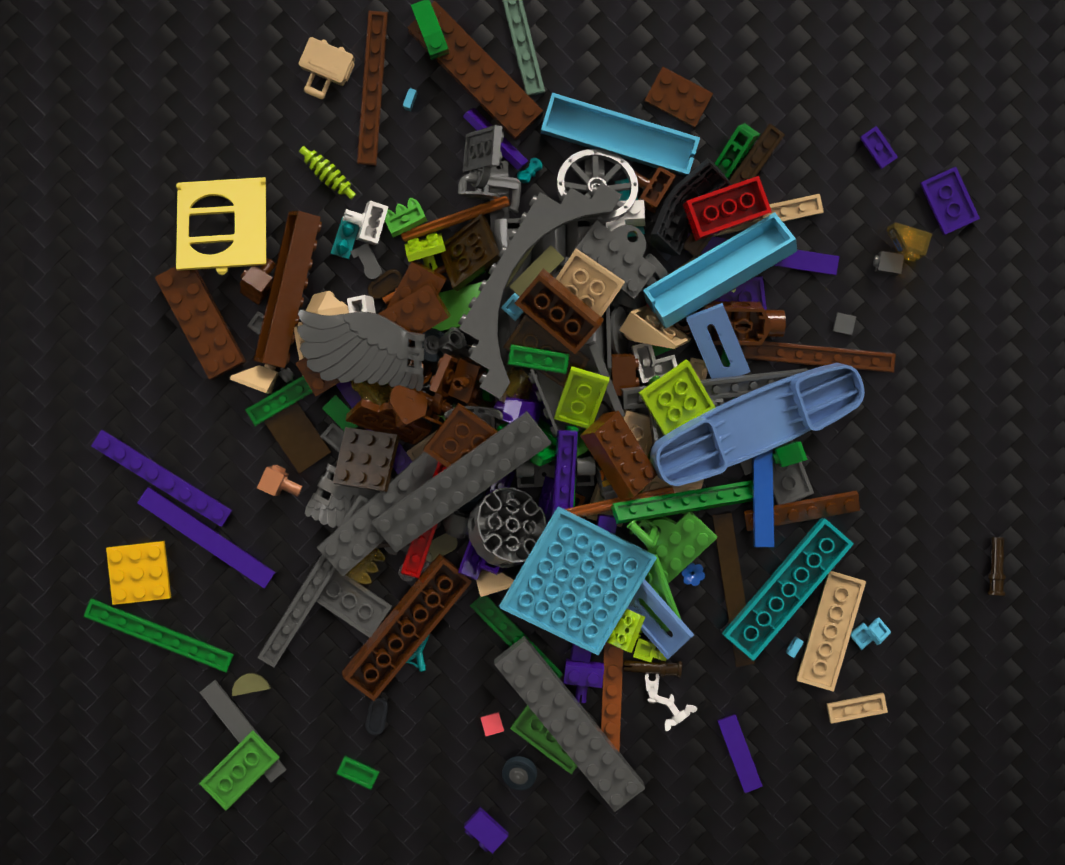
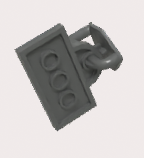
(480, 155)

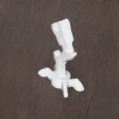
(652, 688)

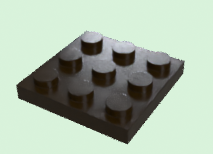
(470, 252)
(366, 459)

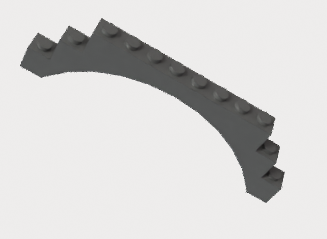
(541, 220)

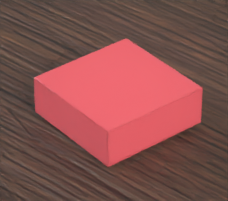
(492, 724)

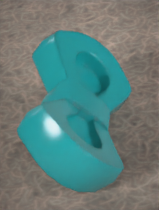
(534, 166)

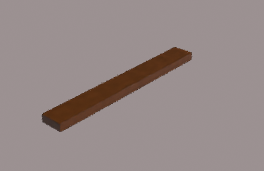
(372, 88)
(820, 356)

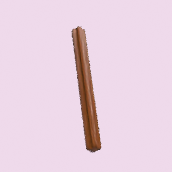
(456, 218)
(604, 506)

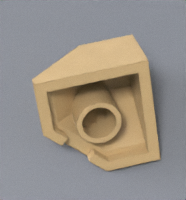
(326, 304)

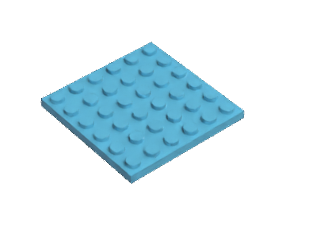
(577, 581)

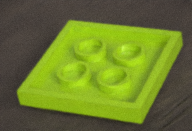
(676, 398)

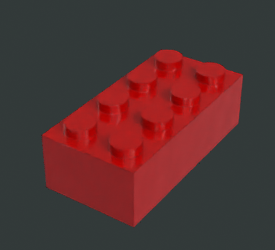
(727, 208)

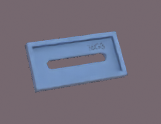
(718, 317)
(666, 644)

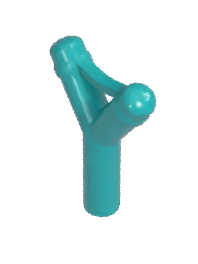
(419, 656)

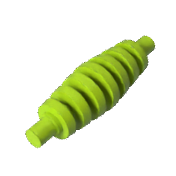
(327, 172)

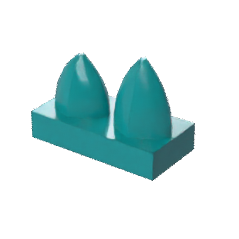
(345, 239)

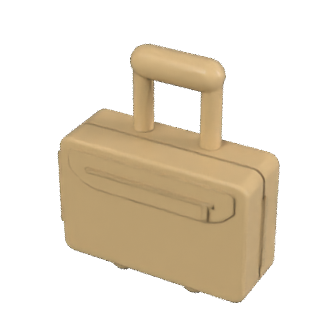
(326, 62)

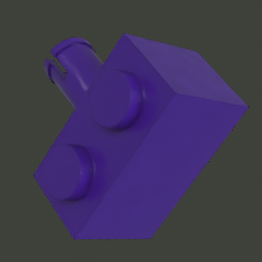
(516, 407)
(583, 676)

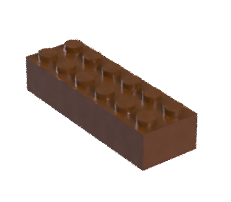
(201, 321)

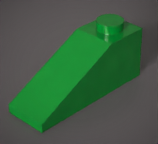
(430, 29)
(736, 149)

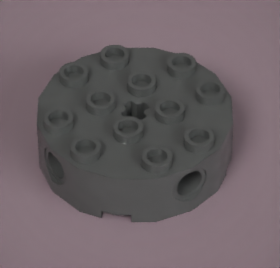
(505, 527)

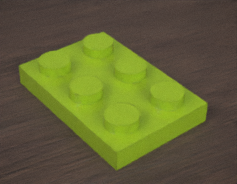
(581, 397)

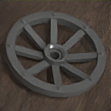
(619, 163)

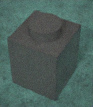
(888, 263)

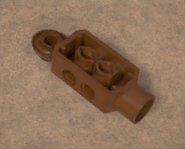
(748, 320)

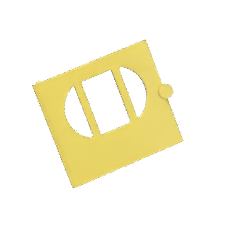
(250, 224)

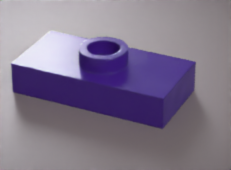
(878, 147)

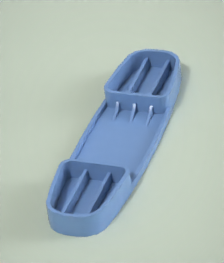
(756, 423)

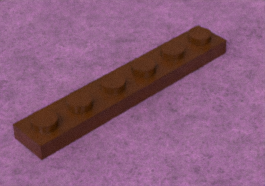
(810, 509)

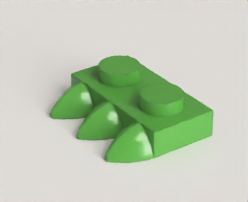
(405, 217)

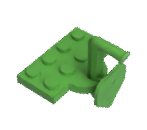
(673, 541)

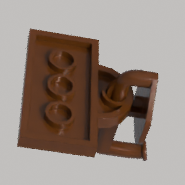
(441, 384)
(396, 417)

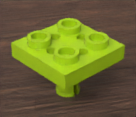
(425, 249)
(627, 631)

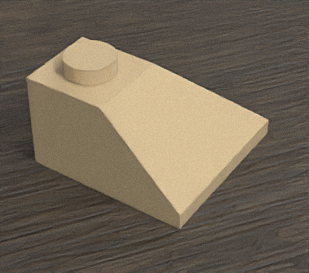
(259, 377)
(491, 583)

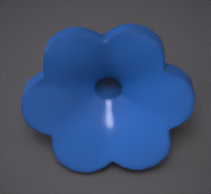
(695, 577)

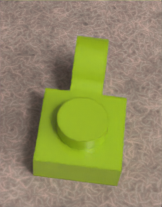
(647, 650)

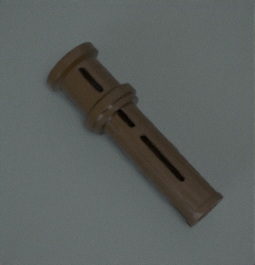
(997, 560)
(663, 668)

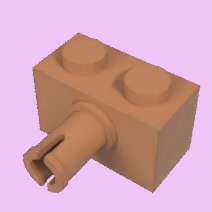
(275, 480)

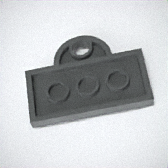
(619, 255)

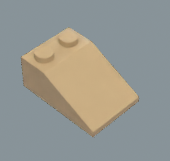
(646, 328)

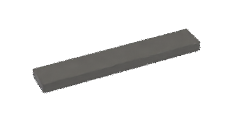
(235, 720)

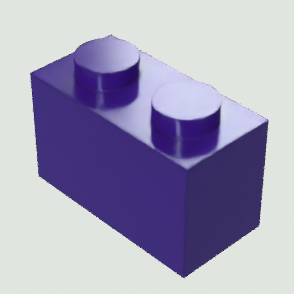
(485, 830)

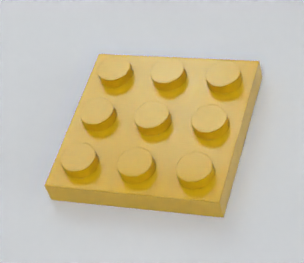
(138, 572)

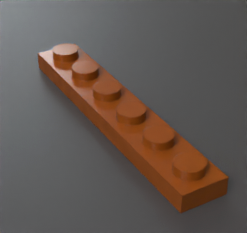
(612, 693)

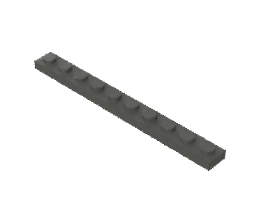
(717, 387)
(302, 601)

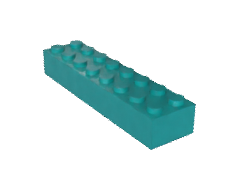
(787, 588)

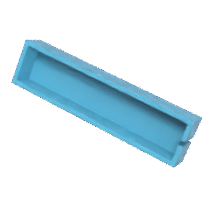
(619, 134)
(720, 270)

